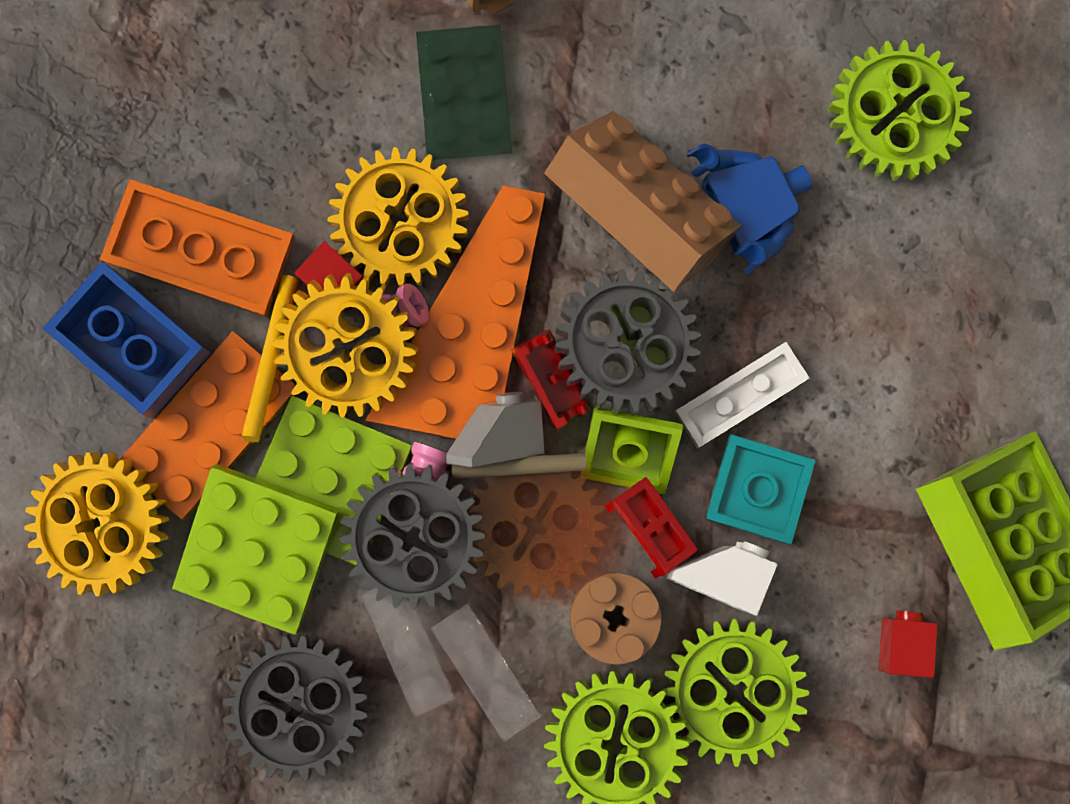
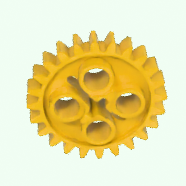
(363, 202)
(326, 312)
(61, 535)

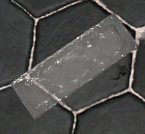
(409, 652)
(486, 672)

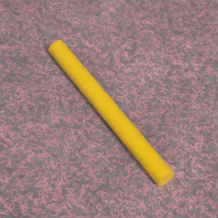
(267, 368)

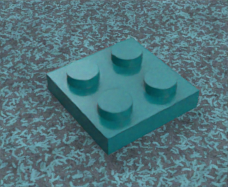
(760, 489)

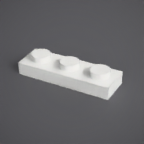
(741, 395)

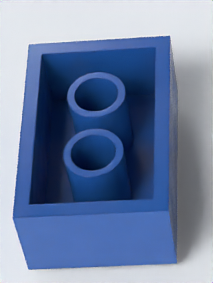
(127, 341)

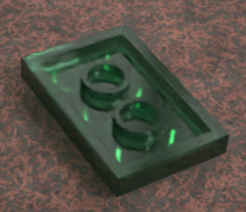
(464, 92)

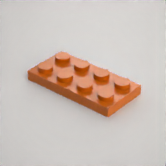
(197, 248)
(204, 425)

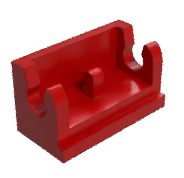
(549, 384)
(653, 526)

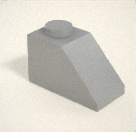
(500, 432)

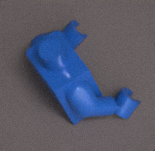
(755, 196)

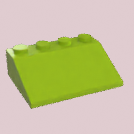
(1007, 538)

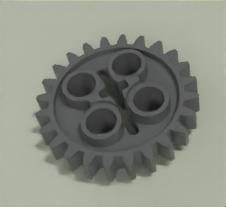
(665, 331)
(393, 571)
(282, 747)

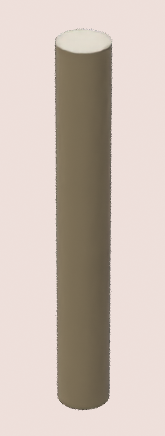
(524, 466)

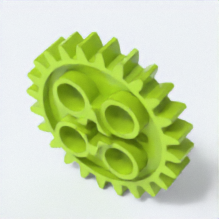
(925, 138)
(763, 663)
(578, 732)

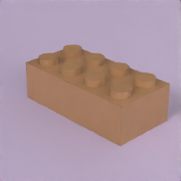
(642, 199)

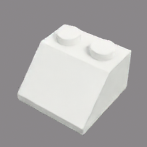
(729, 575)

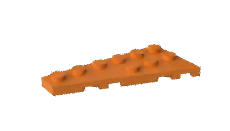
(472, 324)

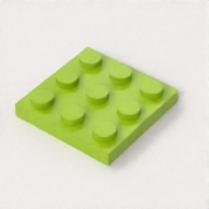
(329, 460)
(255, 549)

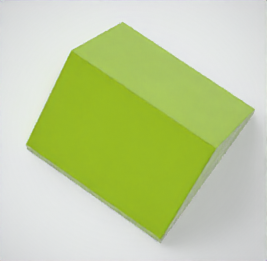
(629, 448)

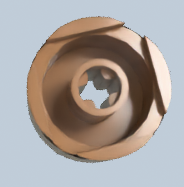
(627, 640)

